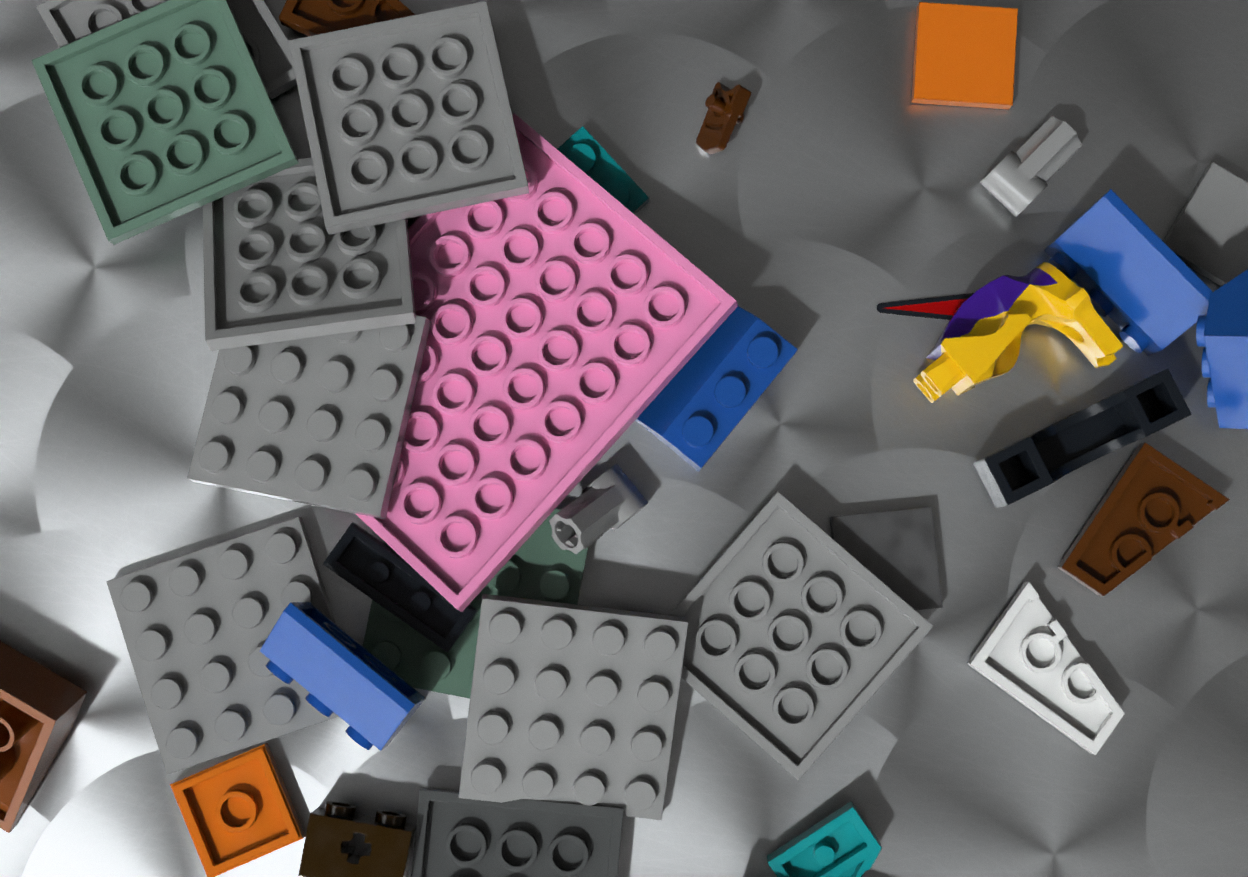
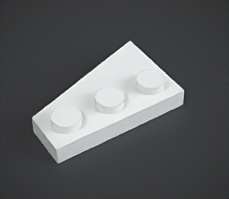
(1042, 670)

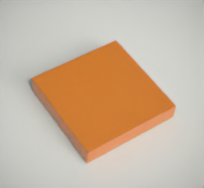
(964, 55)
(238, 810)

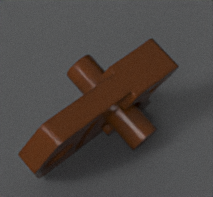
(723, 113)

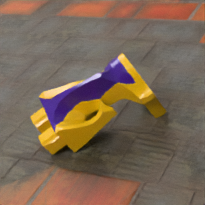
(988, 327)

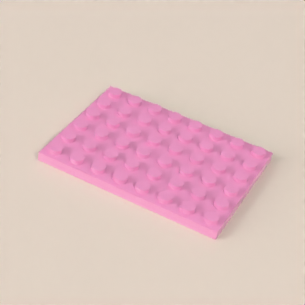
(539, 353)

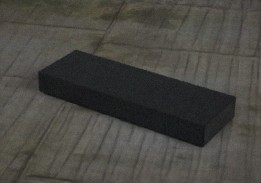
(397, 587)

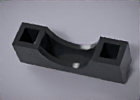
(1082, 438)

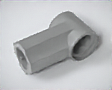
(1024, 173)
(602, 506)

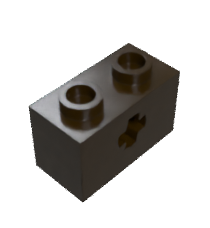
(328, 849)

